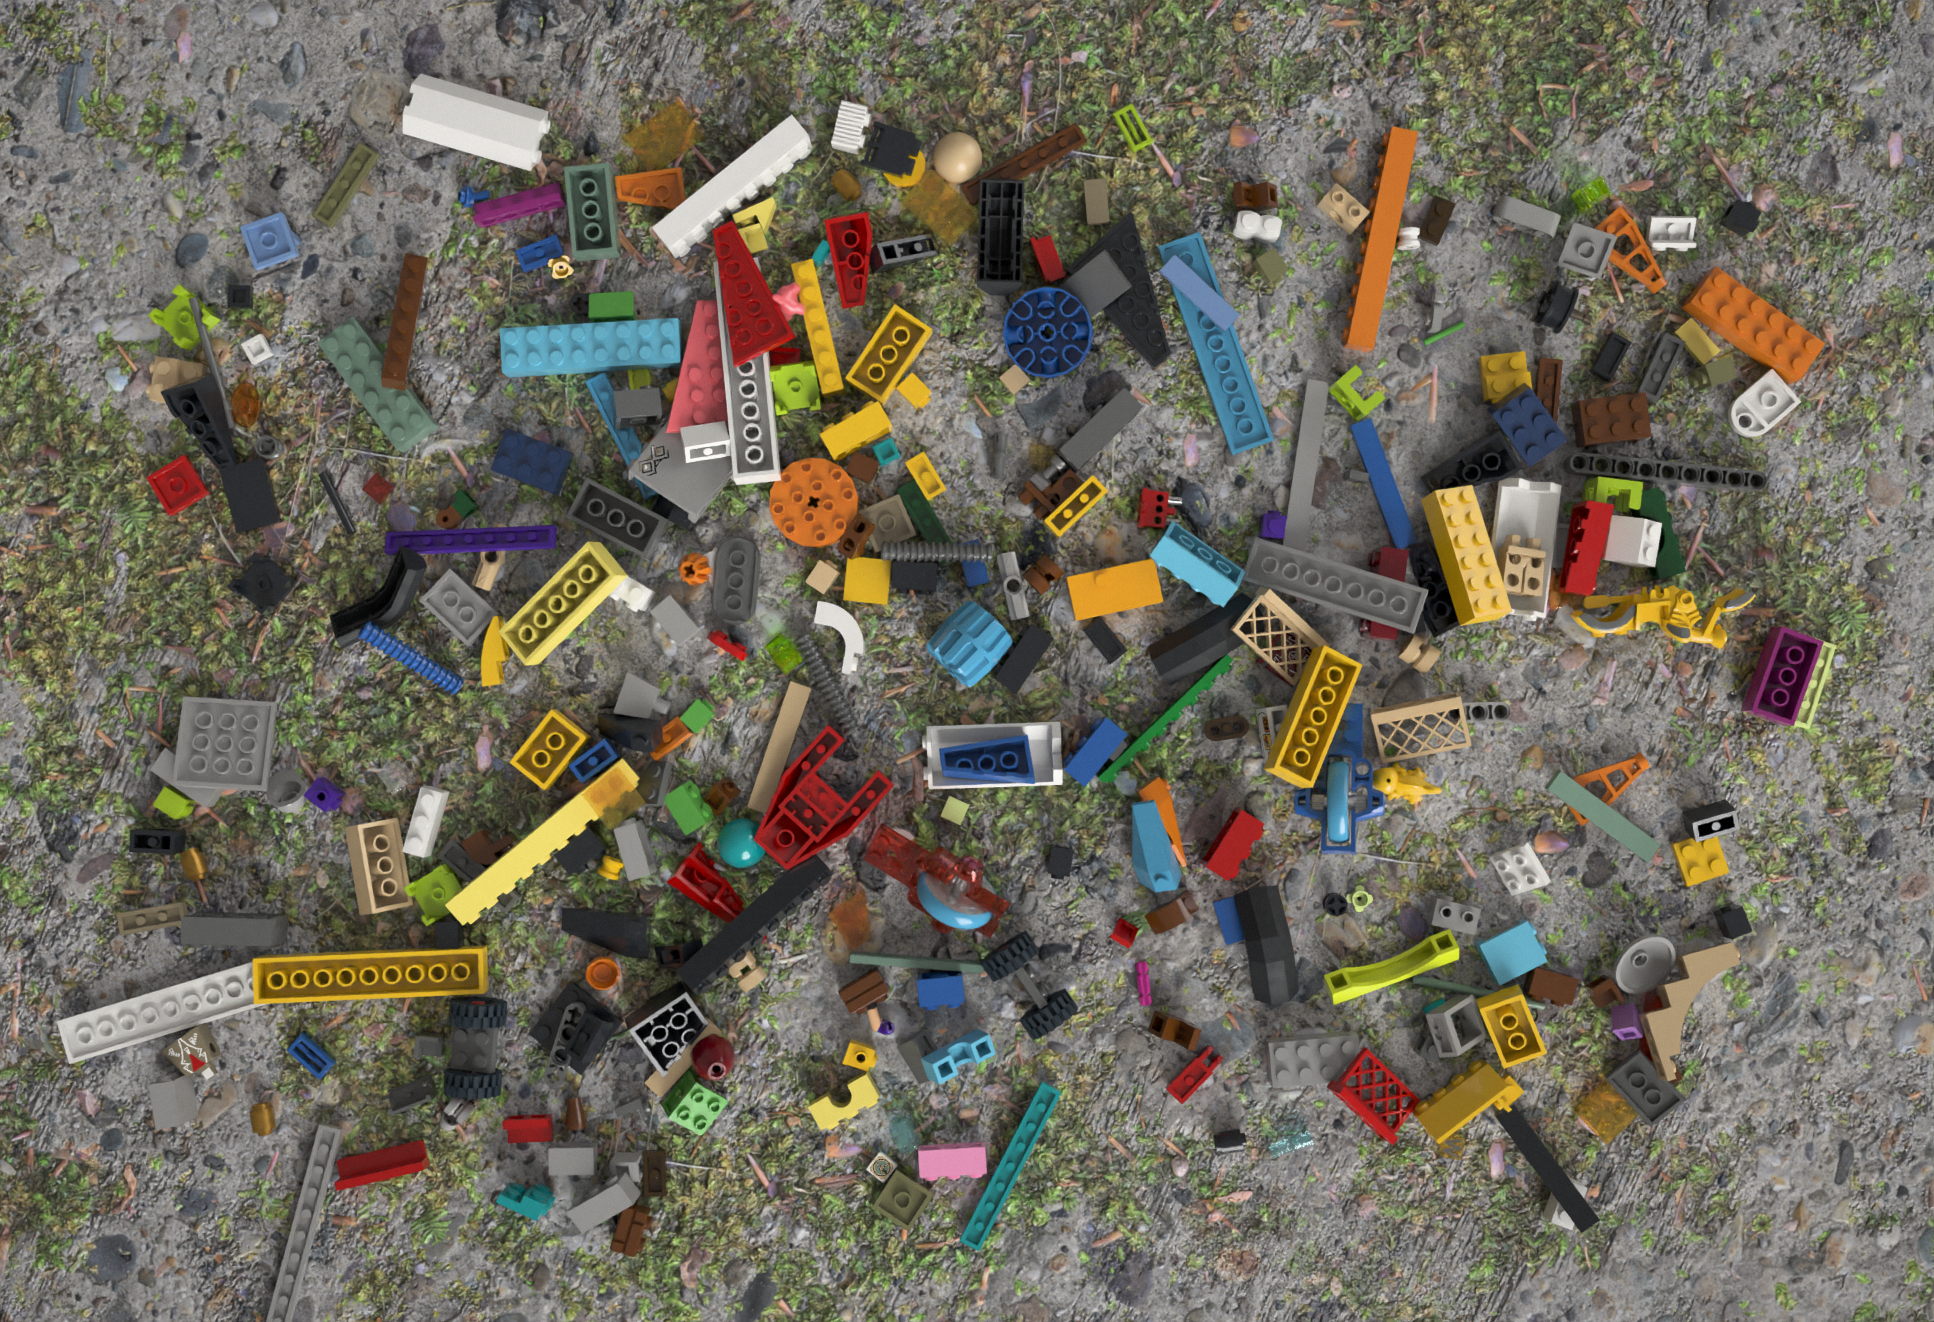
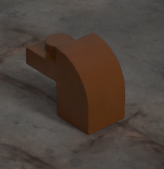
(1254, 197)
(483, 850)
(1171, 913)
(1174, 1029)

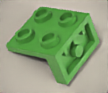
(693, 1104)

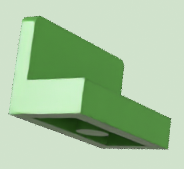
(611, 307)

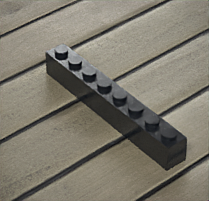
(754, 924)

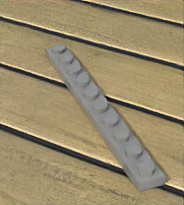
(305, 1223)

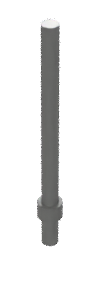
(210, 357)

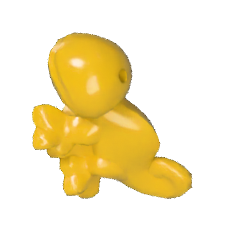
(1398, 782)

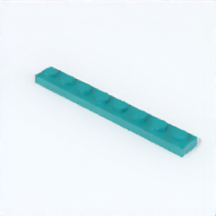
(1010, 1166)

